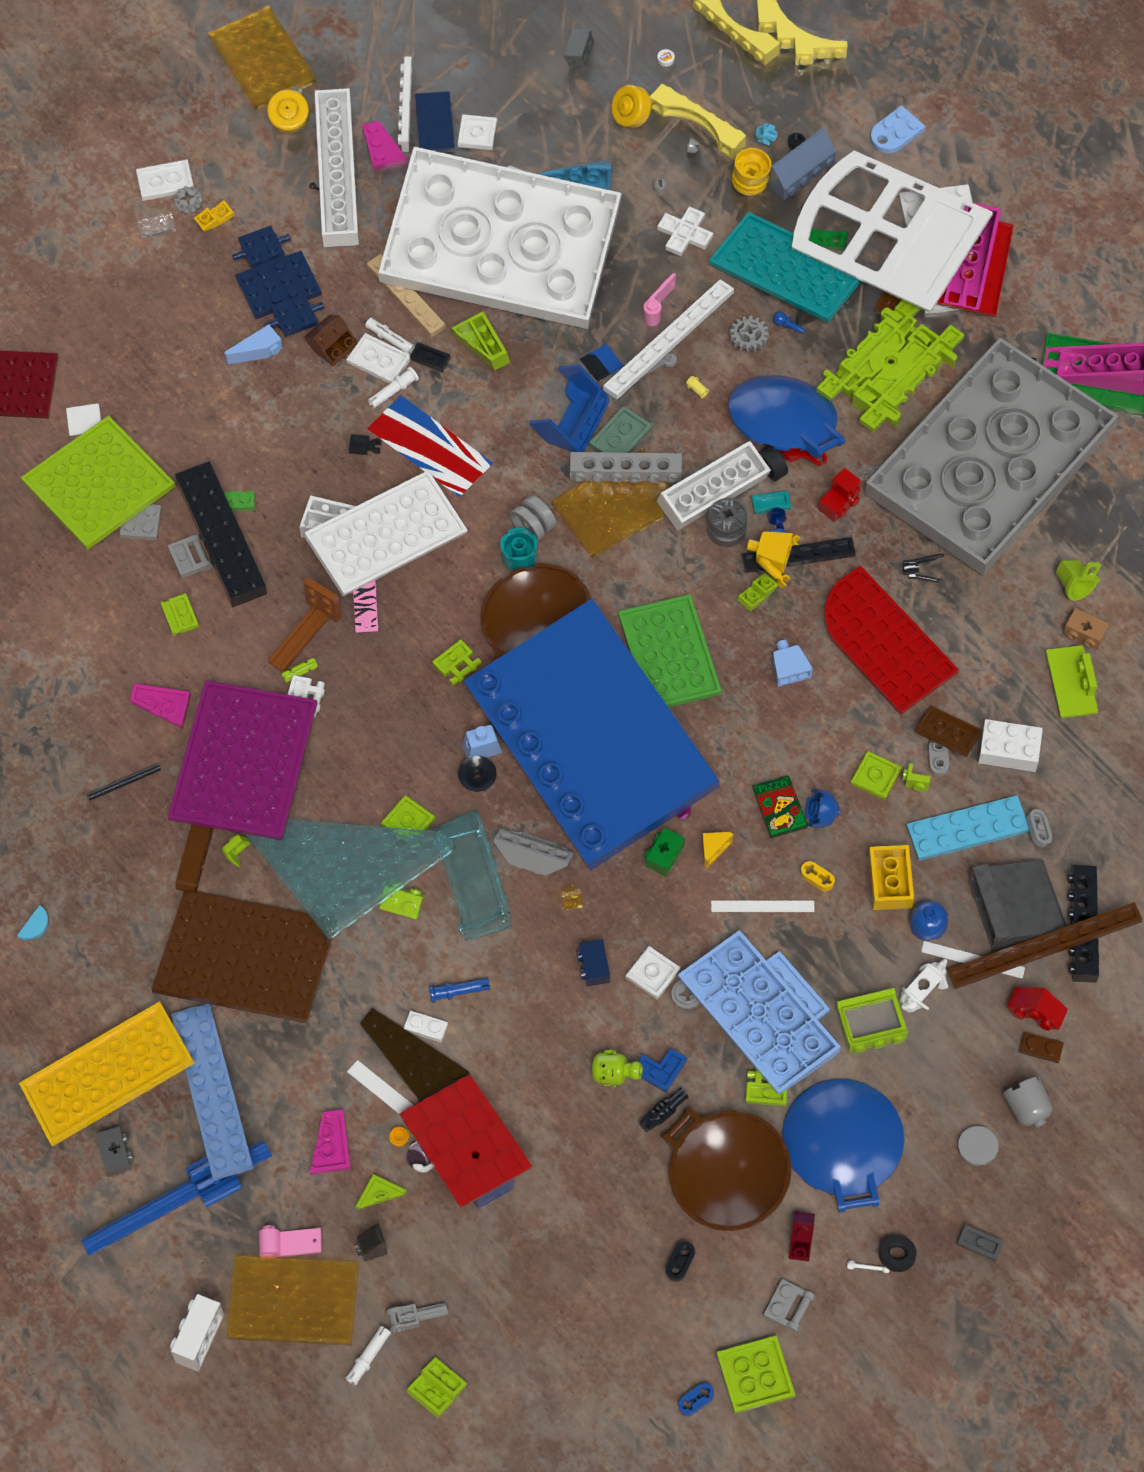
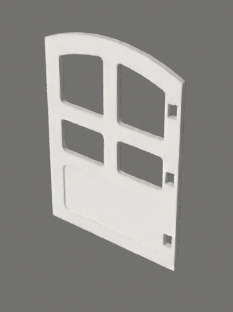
(926, 250)

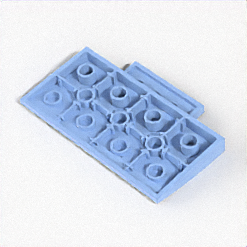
(763, 1010)

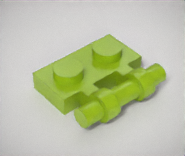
(453, 658)
(763, 1093)

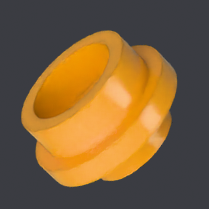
(399, 1136)

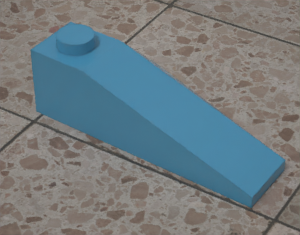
(592, 173)

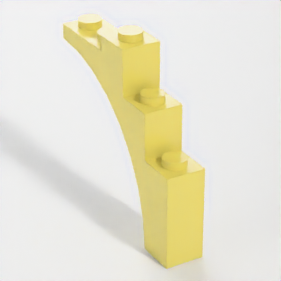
(805, 45)

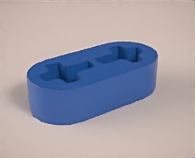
(693, 1395)

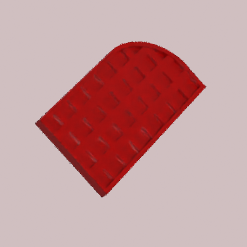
(884, 641)

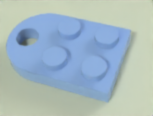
(897, 130)

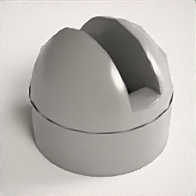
(691, 146)
(656, 188)

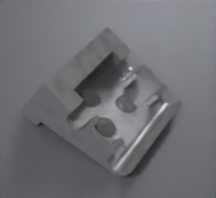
(1015, 902)

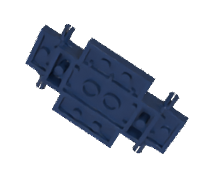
(277, 282)

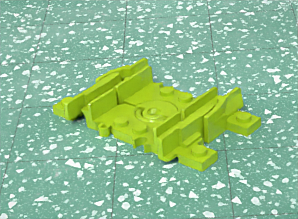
(880, 386)

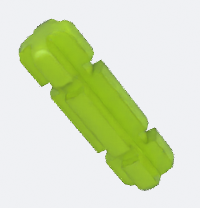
(299, 669)

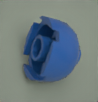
(821, 809)
(928, 920)

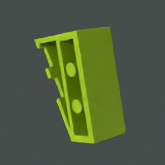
(482, 340)

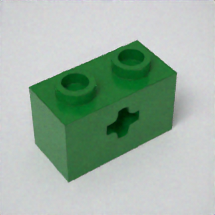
(663, 862)

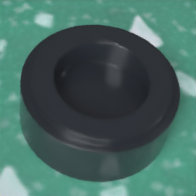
(795, 140)

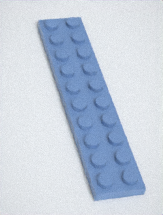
(212, 1093)

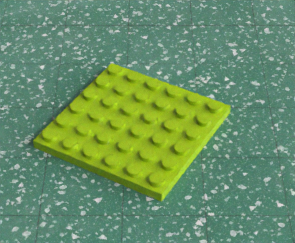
(98, 482)

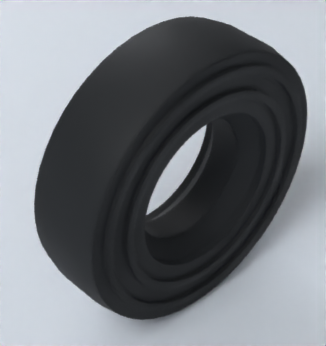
(903, 1243)

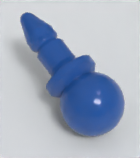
(781, 319)

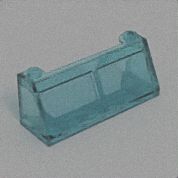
(474, 878)

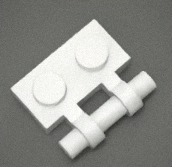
(302, 688)

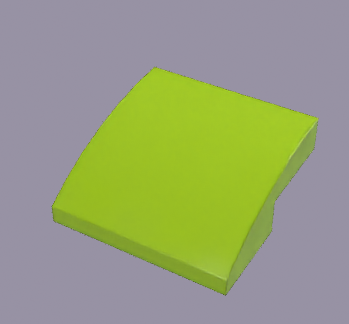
(436, 1387)

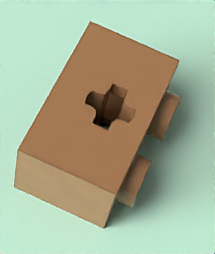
(1082, 621)

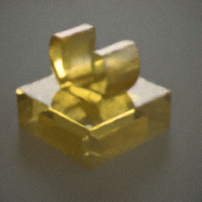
(571, 898)

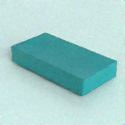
(765, 502)

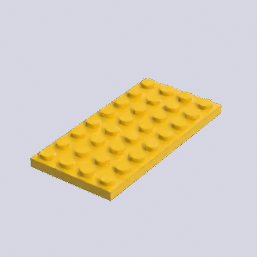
(106, 1073)

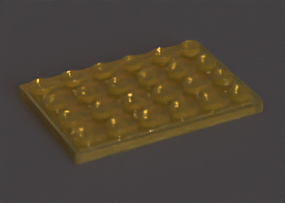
(261, 56)
(609, 511)
(293, 1301)

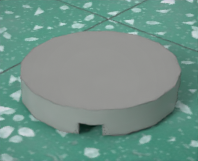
(978, 1146)

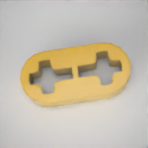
(818, 875)

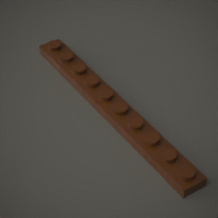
(1044, 945)

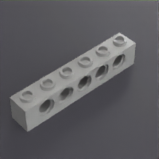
(617, 461)

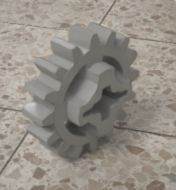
(750, 332)

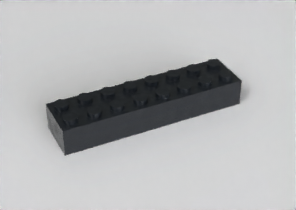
(221, 534)

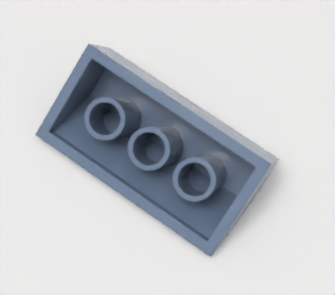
(802, 164)

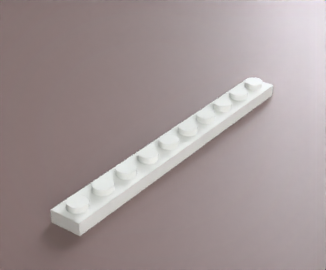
(668, 339)

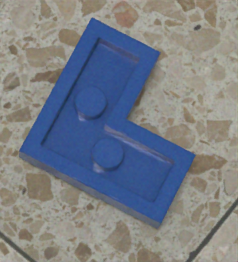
(666, 1072)

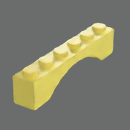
(758, 44)
(670, 103)

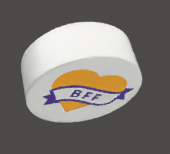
(665, 58)

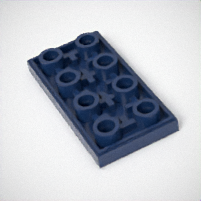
(435, 121)

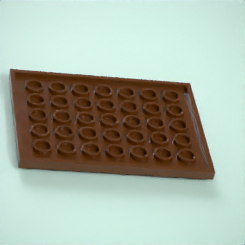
(243, 957)

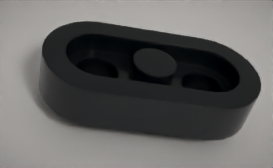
(680, 1262)

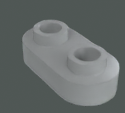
(938, 756)
(1039, 830)

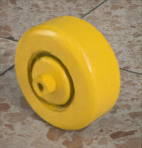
(631, 106)
(288, 111)

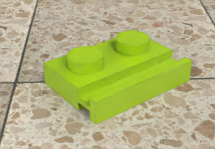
(179, 614)

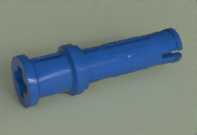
(448, 991)

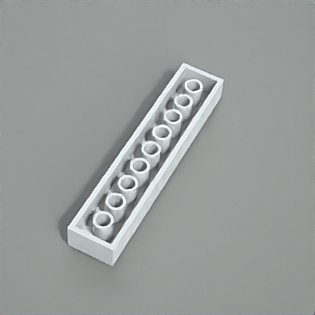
(336, 168)

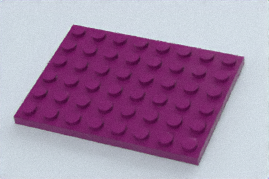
(243, 760)

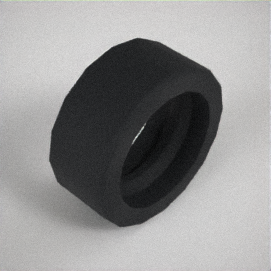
(775, 462)

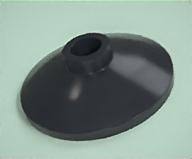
(477, 766)

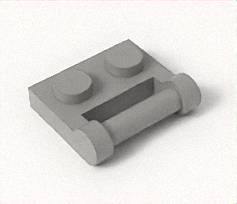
(183, 558)
(782, 1303)

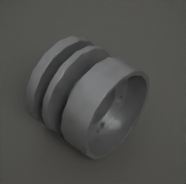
(727, 522)

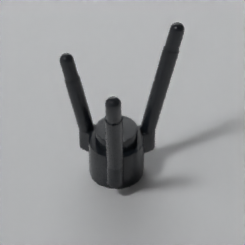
(910, 568)

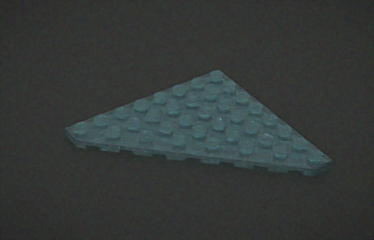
(348, 868)

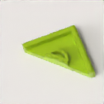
(379, 1191)

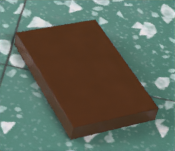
(948, 731)

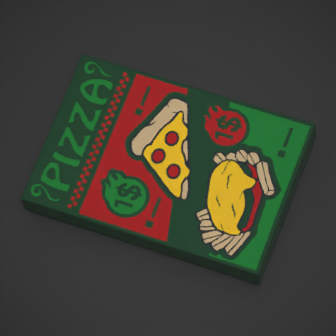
(779, 806)

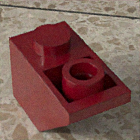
(801, 1236)

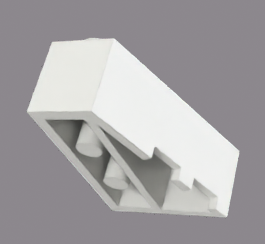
(320, 511)

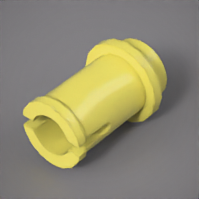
(694, 384)

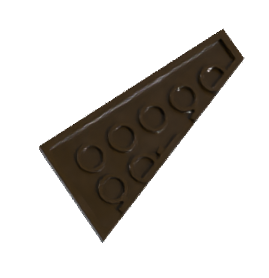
(416, 1063)

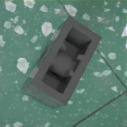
(110, 1140)

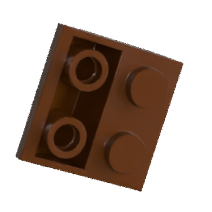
(331, 339)

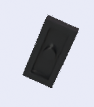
(430, 357)

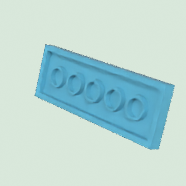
(967, 828)

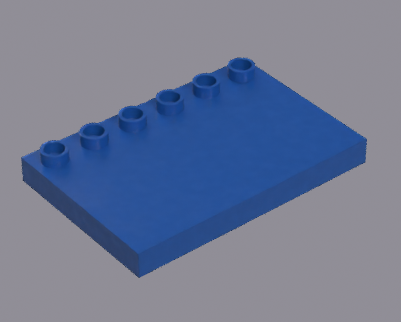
(591, 734)

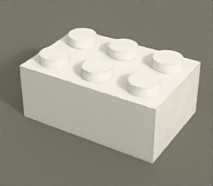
(1010, 745)
(197, 1332)

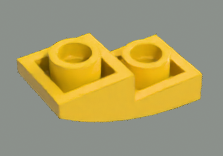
(212, 218)

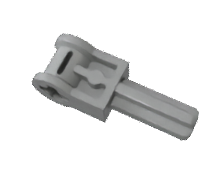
(409, 1316)

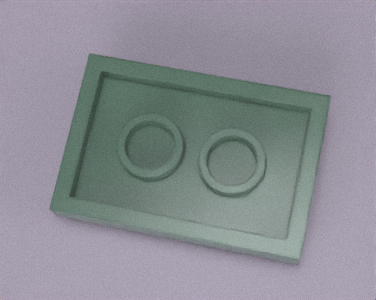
(621, 433)

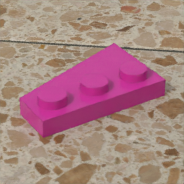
(382, 147)
(162, 702)
(332, 1146)

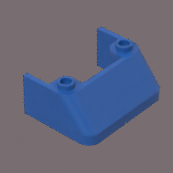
(582, 415)

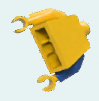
(773, 552)

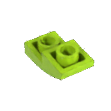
(758, 592)

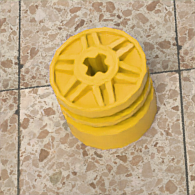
(751, 171)

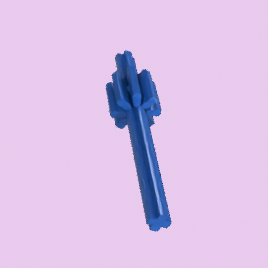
(200, 1185)

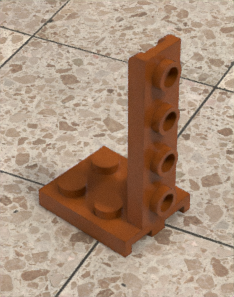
(324, 606)

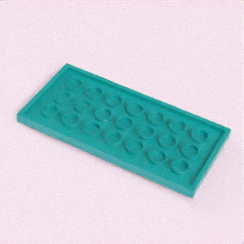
(765, 259)

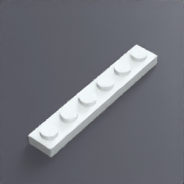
(404, 110)

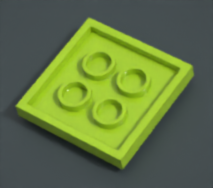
(755, 1374)

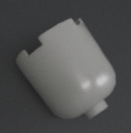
(1030, 1102)

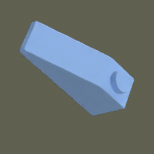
(255, 347)

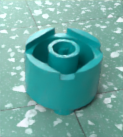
(519, 548)

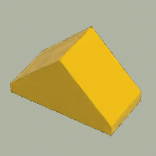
(714, 845)

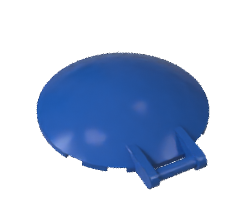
(785, 414)
(844, 1140)

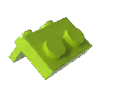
(404, 902)

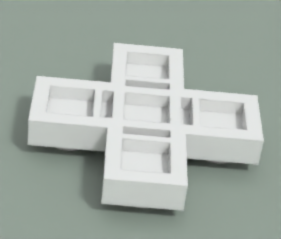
(685, 231)

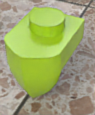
(234, 847)

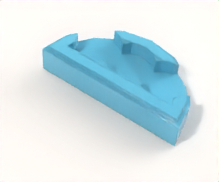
(35, 926)

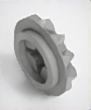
(182, 205)
(676, 994)

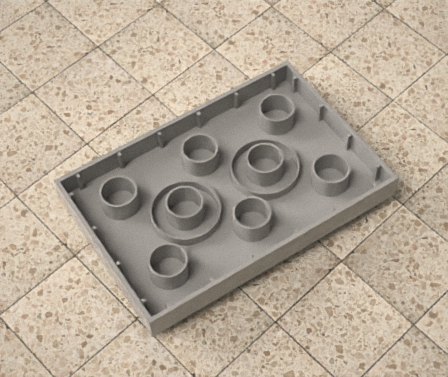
(991, 455)

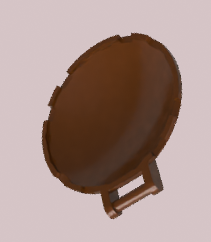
(528, 604)
(728, 1169)

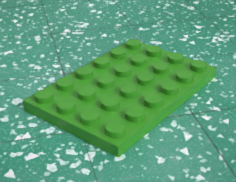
(671, 649)

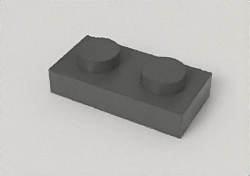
(980, 1243)

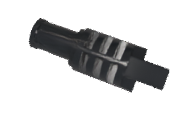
(662, 1111)

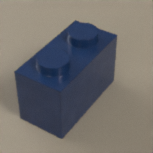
(594, 962)

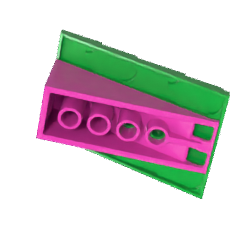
(1099, 369)

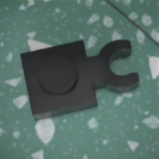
(362, 444)

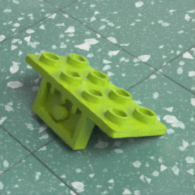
(1073, 681)

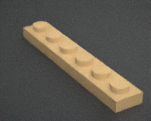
(411, 302)

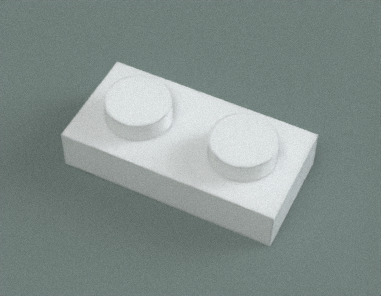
(426, 1026)

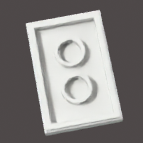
(164, 179)
(378, 358)

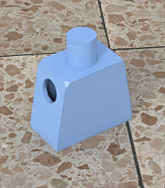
(790, 664)
(481, 742)

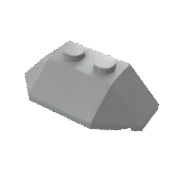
(532, 852)

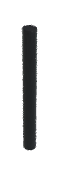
(123, 782)

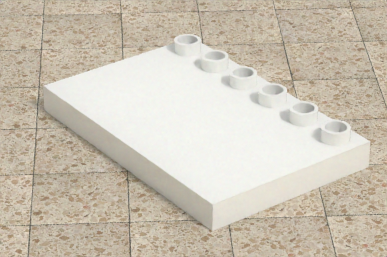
(500, 237)

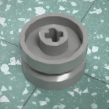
(534, 516)

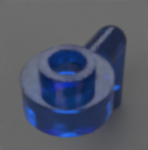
(776, 517)

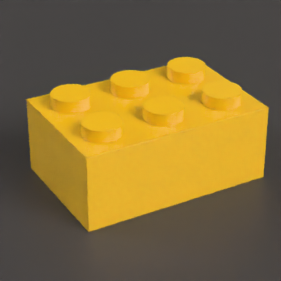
(891, 877)

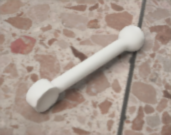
(851, 1265)

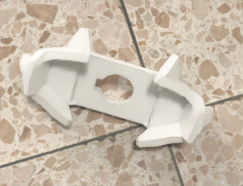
(912, 997)

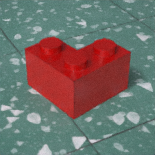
(841, 496)
(1037, 1005)

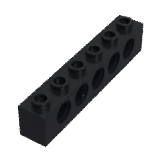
(1086, 876)

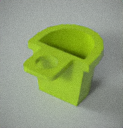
(1078, 578)

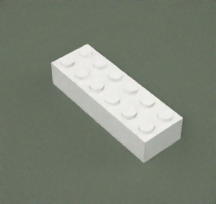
(717, 481)

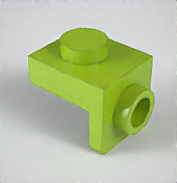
(916, 781)

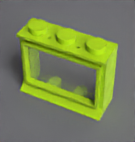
(871, 1021)

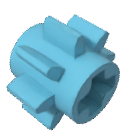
(766, 133)

